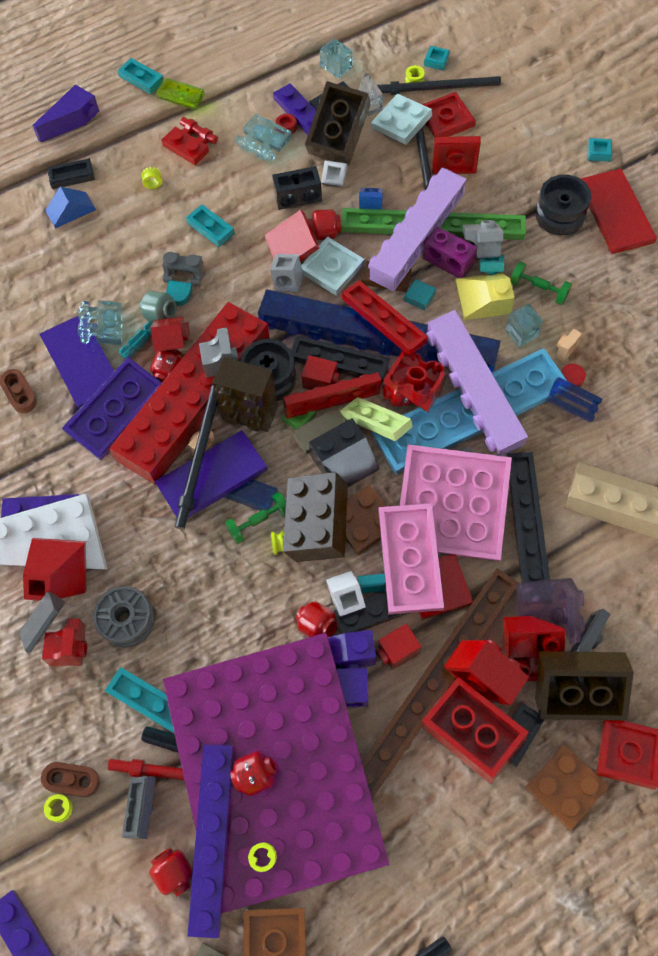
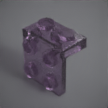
(554, 602)

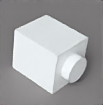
(345, 593)

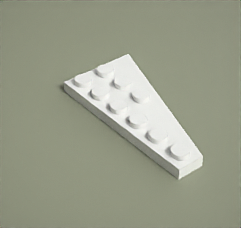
(59, 520)

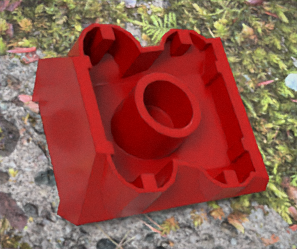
(416, 379)

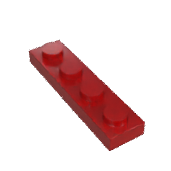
(384, 317)
(331, 395)

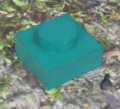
(492, 265)

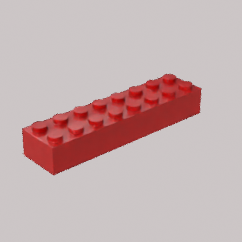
(179, 404)

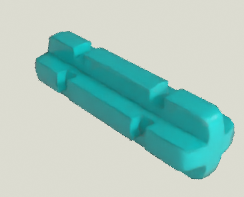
(136, 341)

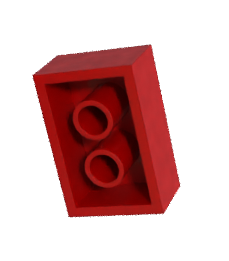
(474, 730)

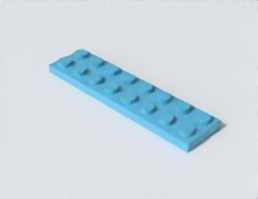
(449, 423)

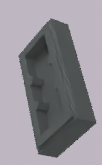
(591, 636)
(138, 808)

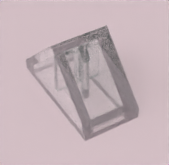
(376, 97)

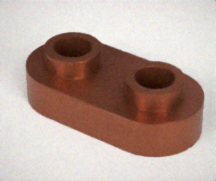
(18, 393)
(71, 779)

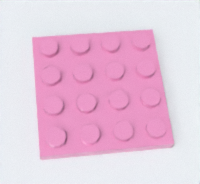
(465, 495)

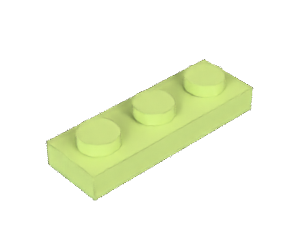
(377, 418)

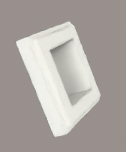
(334, 173)

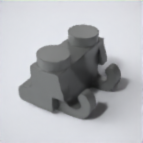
(174, 262)

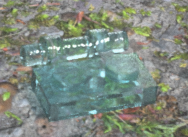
(268, 133)
(108, 322)

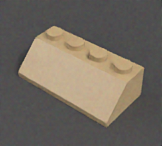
(614, 499)

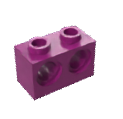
(449, 252)

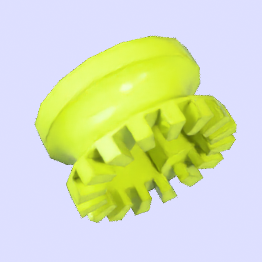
(412, 70)
(151, 173)
(277, 542)
(49, 811)
(253, 859)

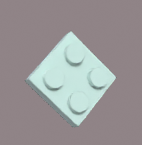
(401, 119)
(332, 266)

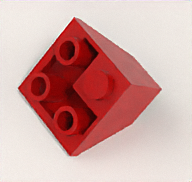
(55, 568)
(526, 637)

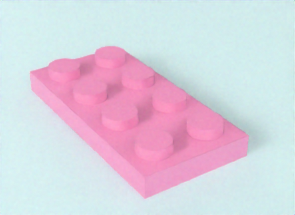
(410, 559)

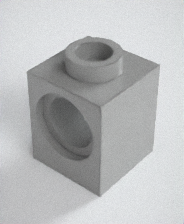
(287, 272)

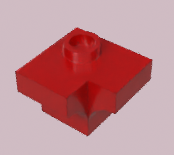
(66, 646)

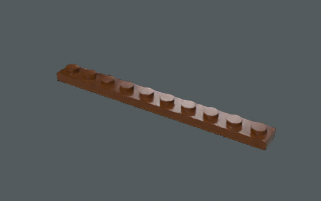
(434, 681)

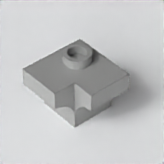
(486, 238)
(214, 351)

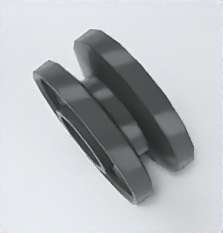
(135, 628)

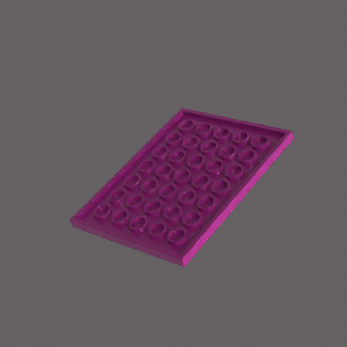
(320, 801)

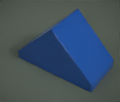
(370, 198)
(68, 206)

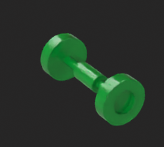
(518, 274)
(257, 518)

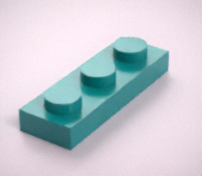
(141, 697)

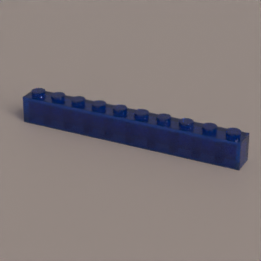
(347, 327)

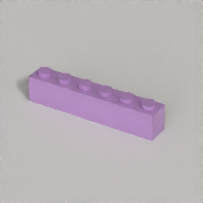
(408, 237)
(476, 383)

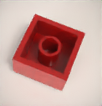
(487, 670)

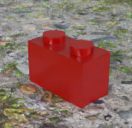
(170, 333)

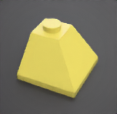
(485, 295)

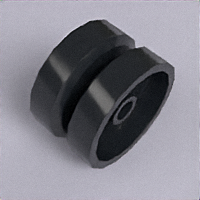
(563, 204)
(275, 357)

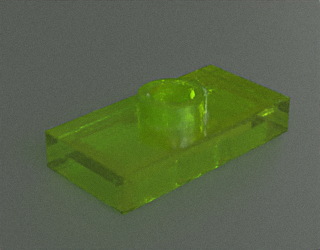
(180, 93)

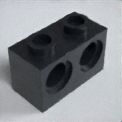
(297, 187)

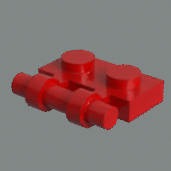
(185, 145)

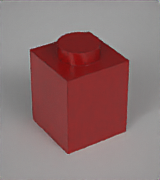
(319, 373)
(398, 647)

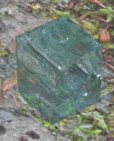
(336, 58)
(524, 325)

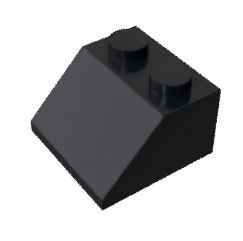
(344, 452)

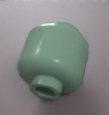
(157, 306)

